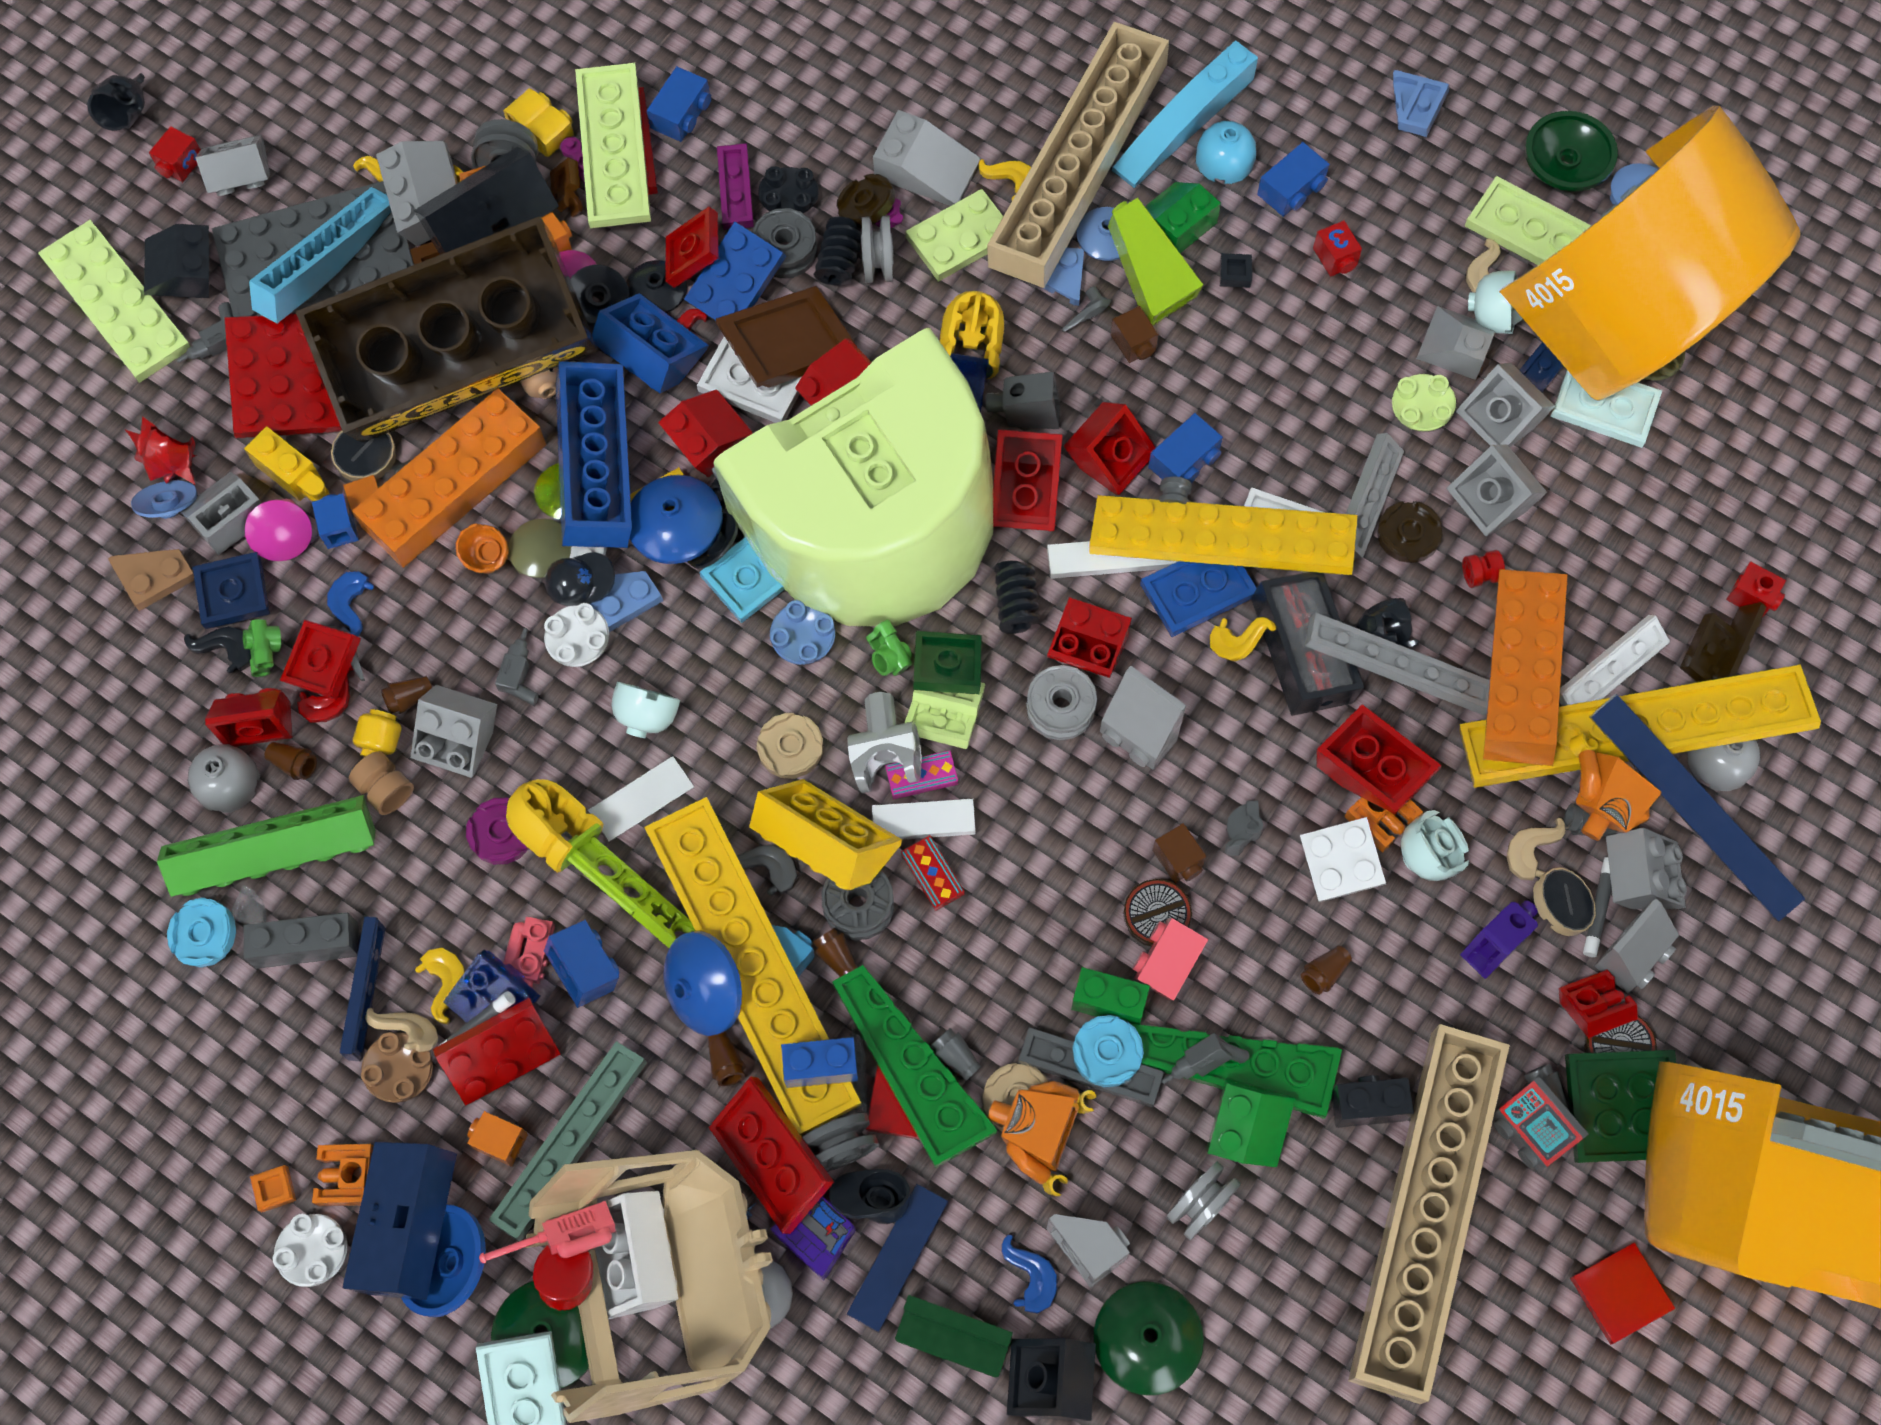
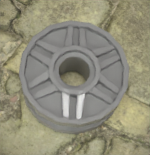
(877, 249)
(1065, 683)
(1203, 1200)

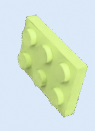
(956, 234)

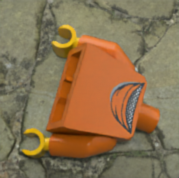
(1610, 791)
(1039, 1128)

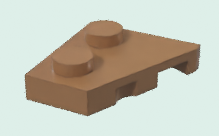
(152, 575)

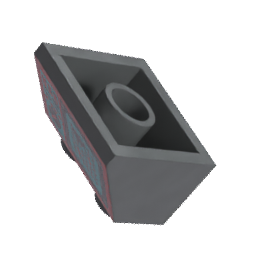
(1538, 1125)

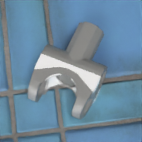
(883, 743)

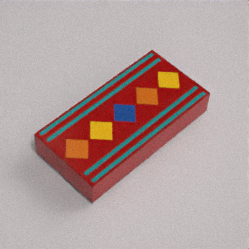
(932, 873)

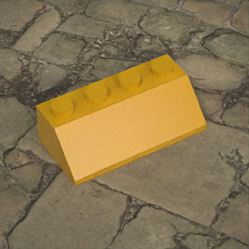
(823, 833)

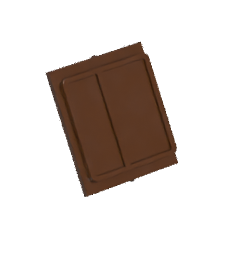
(783, 335)

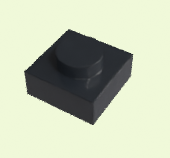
(1235, 270)

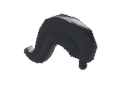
(227, 638)

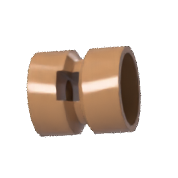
(384, 785)

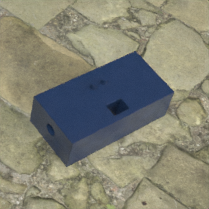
(400, 1220)

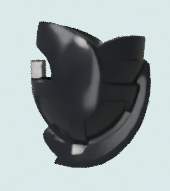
(117, 102)
(1390, 621)

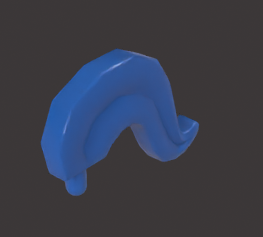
(342, 593)
(1042, 1277)

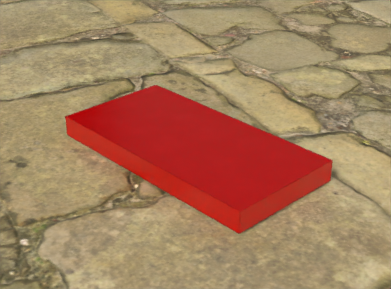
(770, 1155)

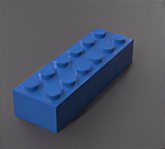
(593, 455)

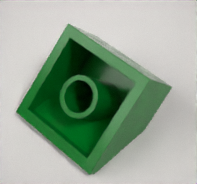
(1184, 213)
(1250, 1124)

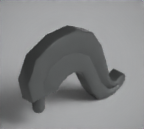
(778, 863)

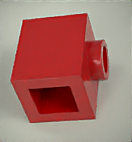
(1756, 586)

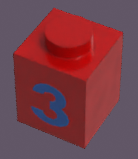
(175, 154)
(1337, 248)

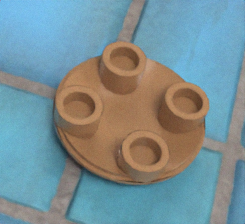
(393, 1071)

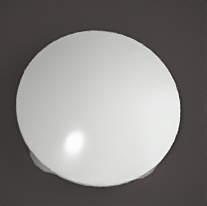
(576, 635)
(310, 1250)

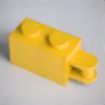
(286, 466)

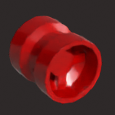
(1482, 568)

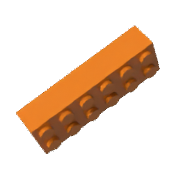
(450, 477)
(1526, 667)

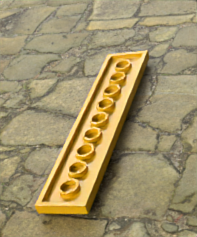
(1679, 716)
(773, 999)

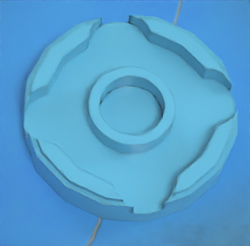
(201, 932)
(1107, 1051)

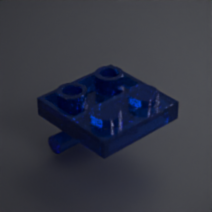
(484, 983)

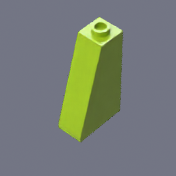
(1151, 262)

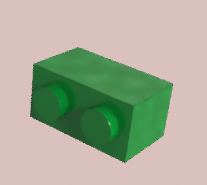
(1109, 995)

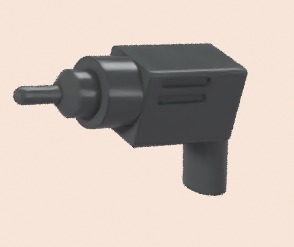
(212, 338)
(514, 671)
(1206, 1057)

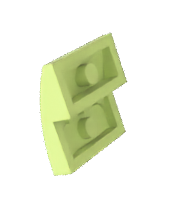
(945, 716)

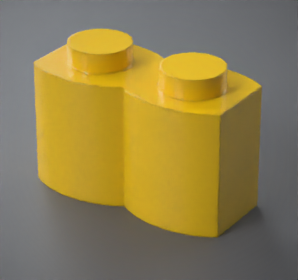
(543, 120)

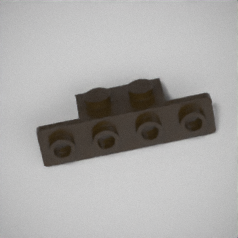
(1721, 647)

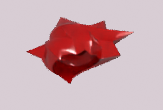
(163, 454)

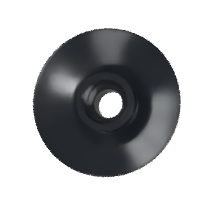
(598, 281)
(661, 293)
(721, 545)

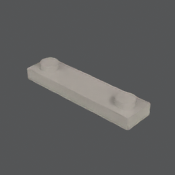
(1373, 488)

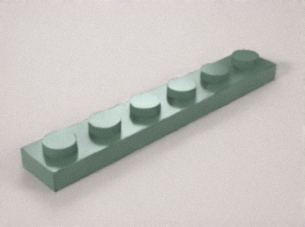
(569, 1136)

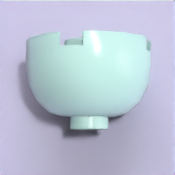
(1490, 305)
(643, 709)
(1434, 847)

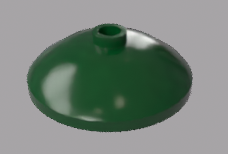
(1575, 140)
(526, 1311)
(1133, 1361)

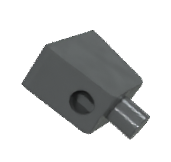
(1028, 401)

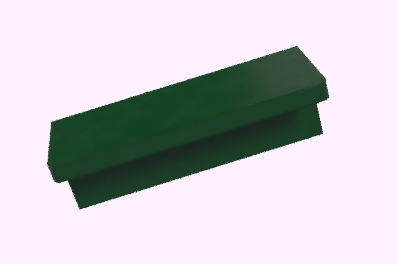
(953, 1336)

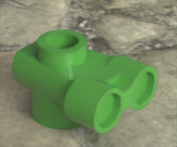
(261, 641)
(890, 653)

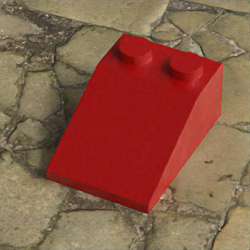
(1026, 479)
(1375, 761)

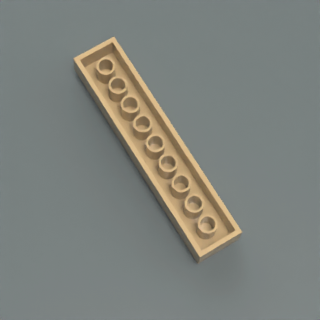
(1077, 155)
(1429, 1215)

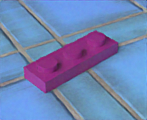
(735, 185)

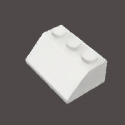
(637, 1260)

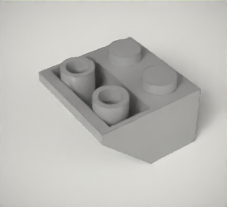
(222, 512)
(452, 730)
(1645, 868)

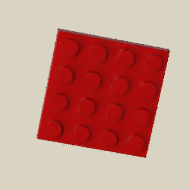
(275, 379)

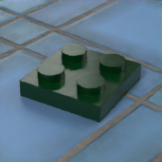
(947, 662)

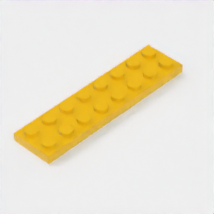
(1224, 535)

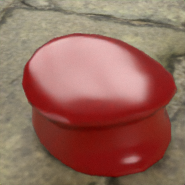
(563, 1281)

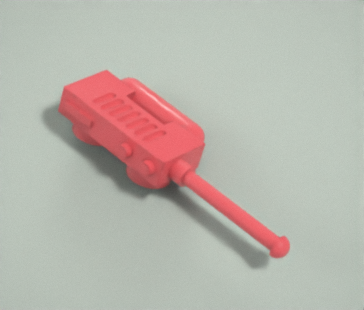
(534, 958)
(568, 1233)

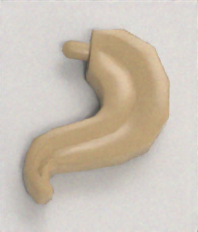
(1481, 264)
(1522, 846)
(420, 1030)

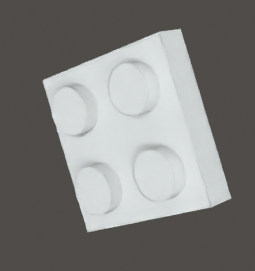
(1342, 859)

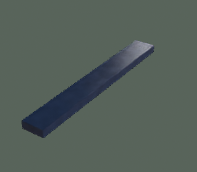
(1697, 807)

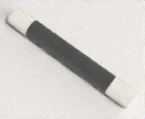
(1601, 904)
(496, 1007)

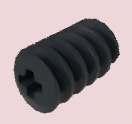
(838, 252)
(1016, 596)

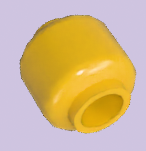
(377, 732)

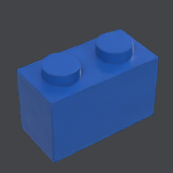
(679, 104)
(1293, 179)
(1186, 450)
(582, 963)
(819, 1062)

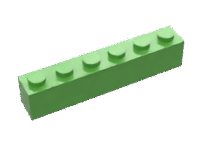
(266, 846)

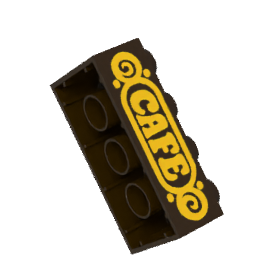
(446, 330)

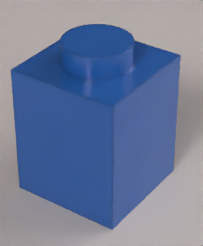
(335, 520)

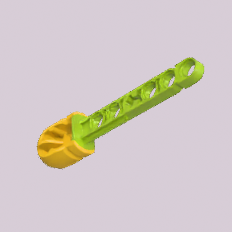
(545, 810)

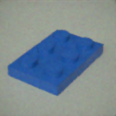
(738, 274)
(1196, 592)

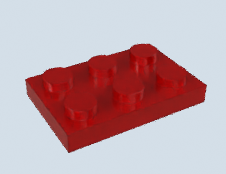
(496, 1051)

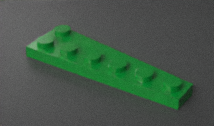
(1289, 1069)
(926, 1090)

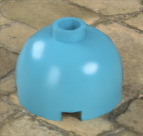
(1226, 152)

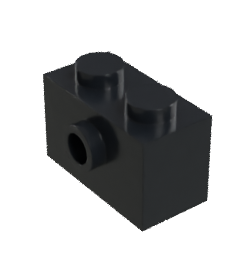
(1371, 1102)

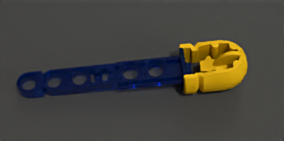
(975, 311)

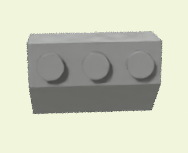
(413, 176)

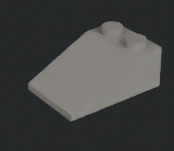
(924, 160)
(1142, 719)

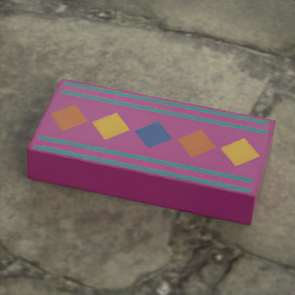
(936, 773)

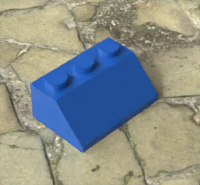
(647, 342)

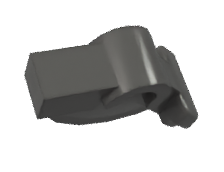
(1243, 827)

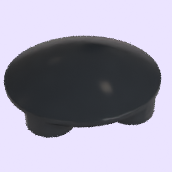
(788, 189)

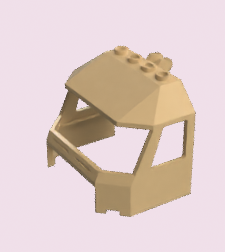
(714, 1269)

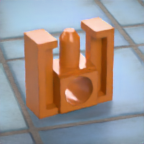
(1381, 838)
(350, 1157)

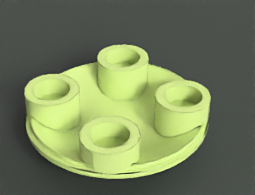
(1424, 402)

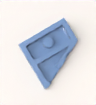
(1417, 101)
(1068, 275)
(628, 598)

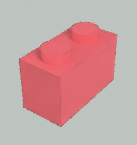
(1169, 958)

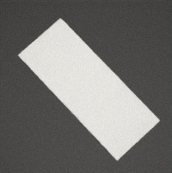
(641, 798)

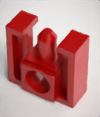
(1591, 1010)

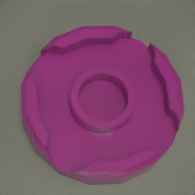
(490, 834)

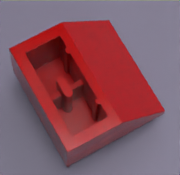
(1090, 637)

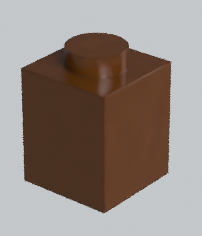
(1134, 335)
(1179, 854)

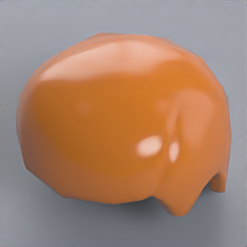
(482, 548)

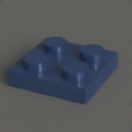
(231, 590)

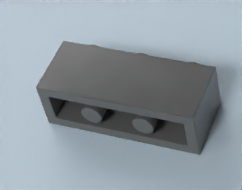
(301, 940)

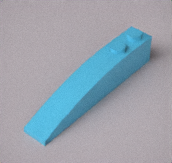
(1188, 112)
(317, 257)

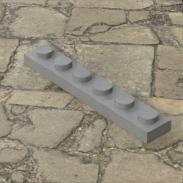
(1397, 663)

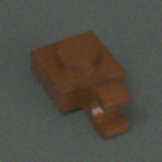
(564, 183)

